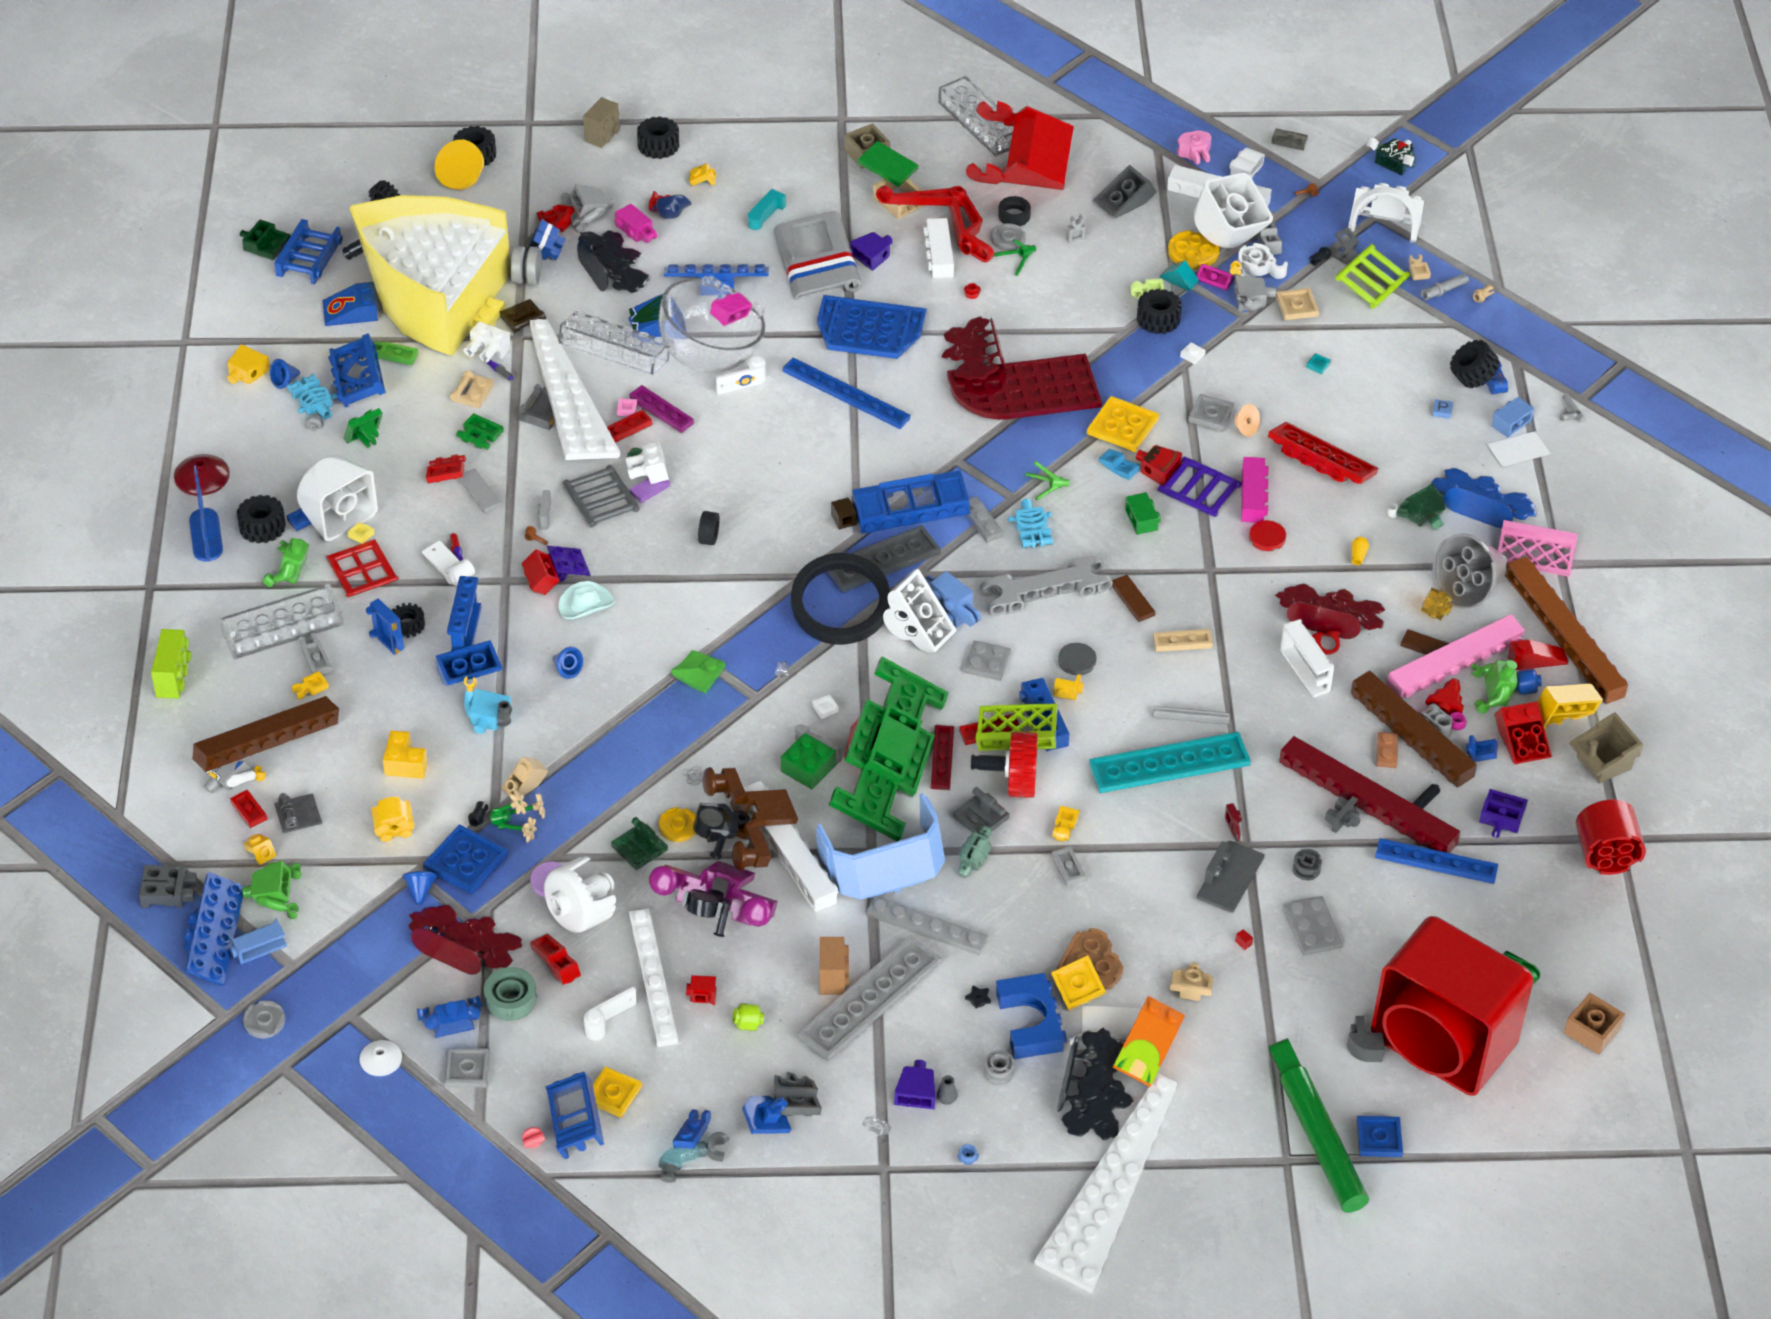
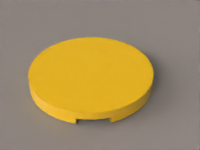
(459, 164)
(1192, 248)

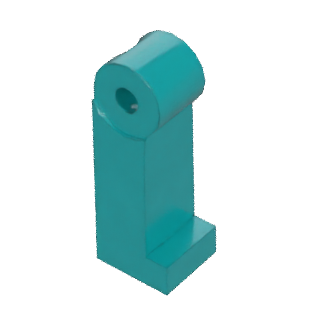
(765, 208)

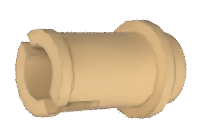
(1480, 294)

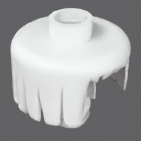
(576, 901)

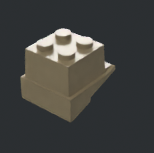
(1607, 748)

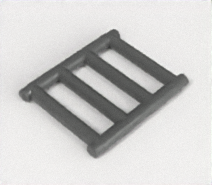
(617, 482)

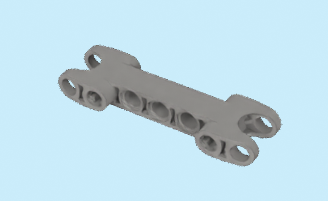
(1014, 593)

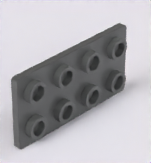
(1229, 875)

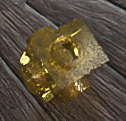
(1436, 604)

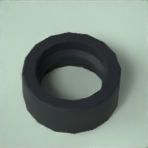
(1014, 202)

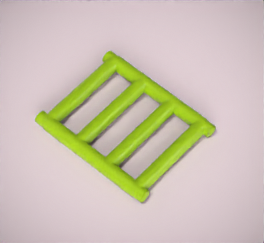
(1361, 258)

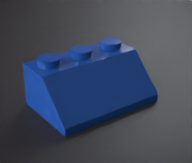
(467, 661)

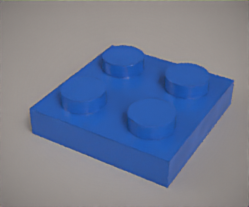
(1379, 1136)

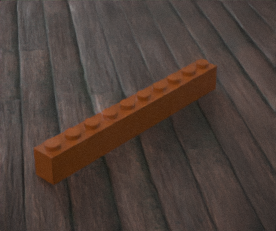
(1566, 630)

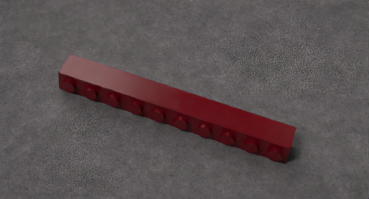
(1371, 796)

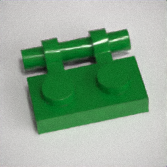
(483, 428)

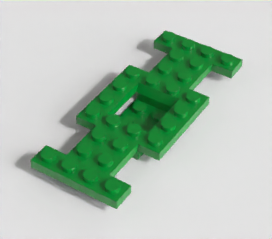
(897, 753)

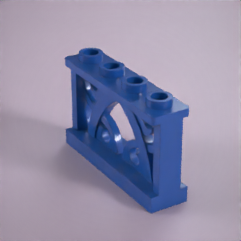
(366, 387)
(464, 613)

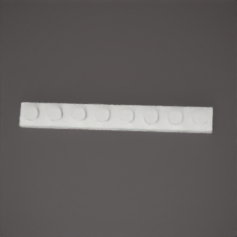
(653, 977)

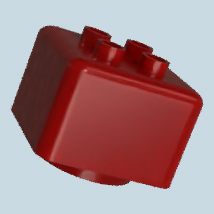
(1451, 1005)

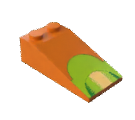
(1148, 1041)

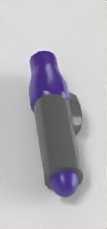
(500, 369)

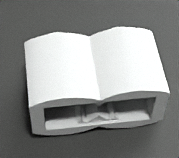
(1247, 161)

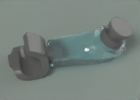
(674, 1158)

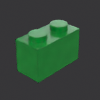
(1142, 513)

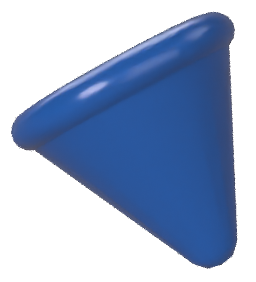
(282, 373)
(569, 662)
(419, 884)

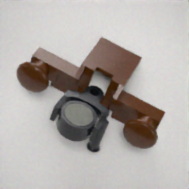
(772, 809)

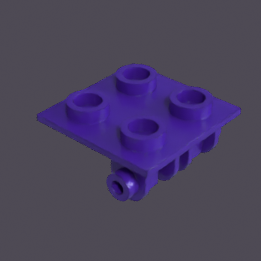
(567, 561)

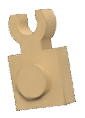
(1418, 269)

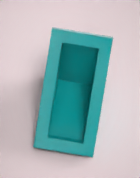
(1180, 275)

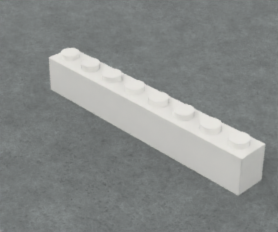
(798, 860)

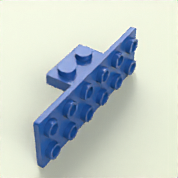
(724, 273)
(212, 928)

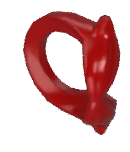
(1333, 634)

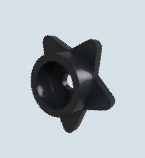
(978, 1002)

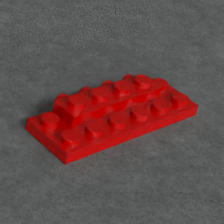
(1321, 455)

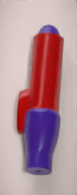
(456, 549)

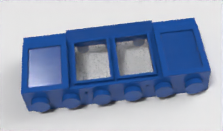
(911, 501)

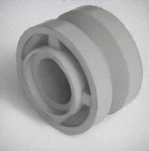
(999, 1059)

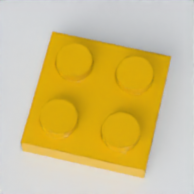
(1078, 983)
(615, 1091)

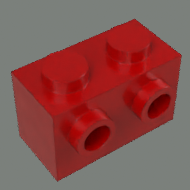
(540, 572)

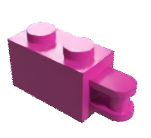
(635, 224)

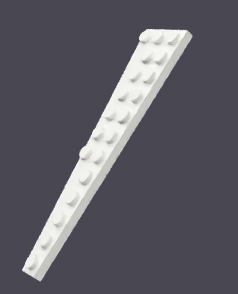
(576, 417)
(1091, 1223)

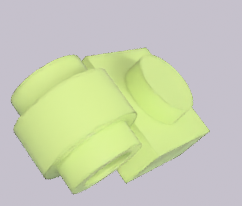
(1138, 288)

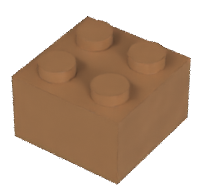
(833, 965)
(1594, 1023)

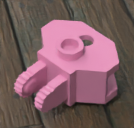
(1195, 147)

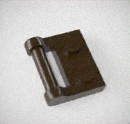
(521, 314)

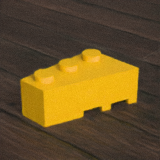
(1567, 702)

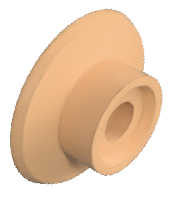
(1248, 420)

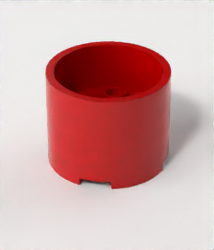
(1610, 836)

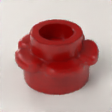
(972, 291)

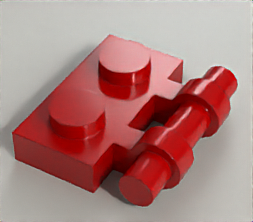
(445, 468)

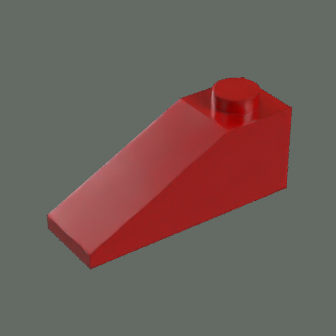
(1535, 654)

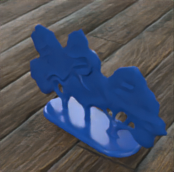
(1482, 499)
(205, 530)

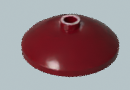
(212, 474)

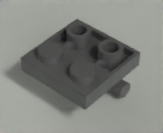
(980, 812)

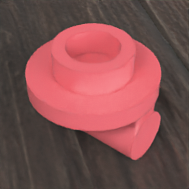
(532, 1137)

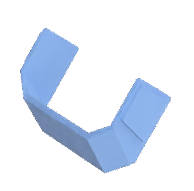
(888, 866)

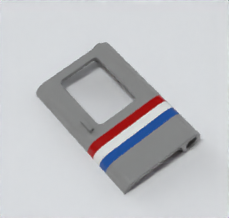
(821, 269)

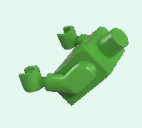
(292, 562)
(1499, 682)
(272, 887)

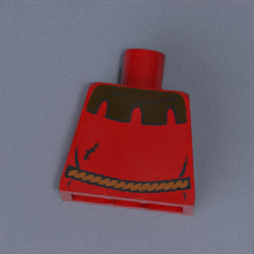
(1159, 463)

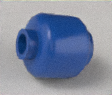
(1528, 682)

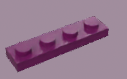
(662, 409)

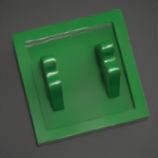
(364, 427)

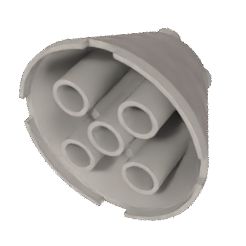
(1468, 569)

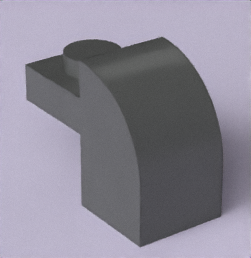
(1363, 1045)

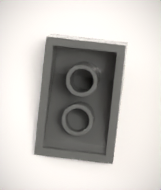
(1125, 193)

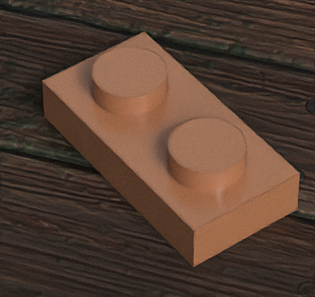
(1387, 749)

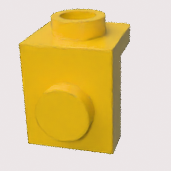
(701, 174)
(1067, 688)
(260, 847)

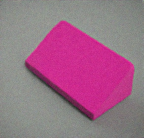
(1215, 277)

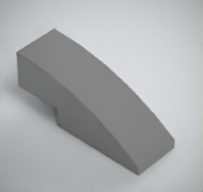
(1269, 238)

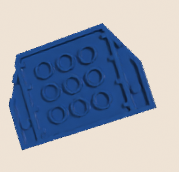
(869, 326)

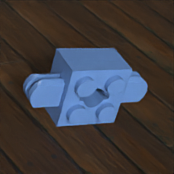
(954, 598)

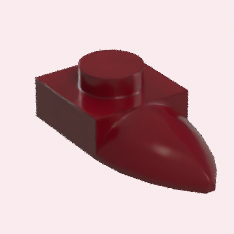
(1233, 818)

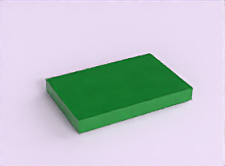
(888, 164)

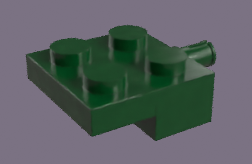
(264, 240)

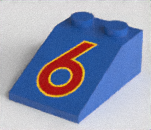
(351, 305)

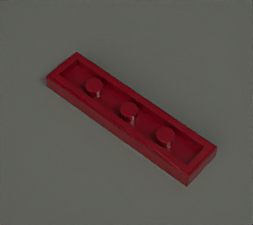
(942, 757)

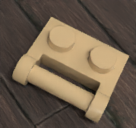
(477, 392)

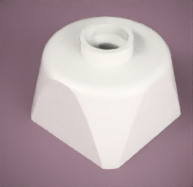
(1231, 210)
(337, 496)

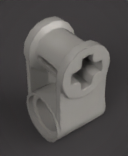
(1438, 719)

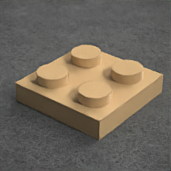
(1297, 304)

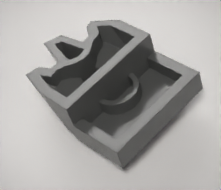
(799, 1094)

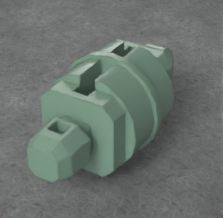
(974, 851)

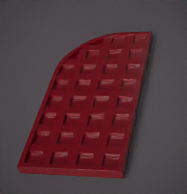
(1029, 388)

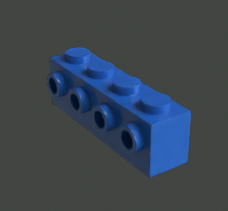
(1037, 692)

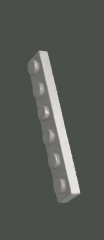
(927, 925)

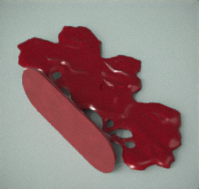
(971, 348)
(1331, 612)
(465, 941)

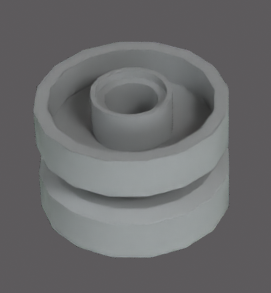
(526, 265)

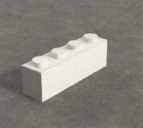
(939, 248)

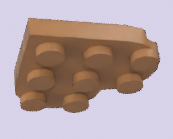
(1098, 948)

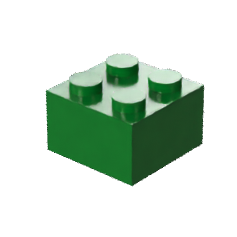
(808, 761)

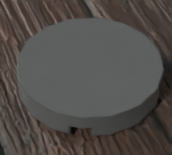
(1077, 658)

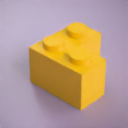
(403, 759)

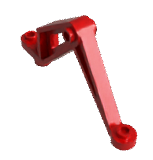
(954, 198)

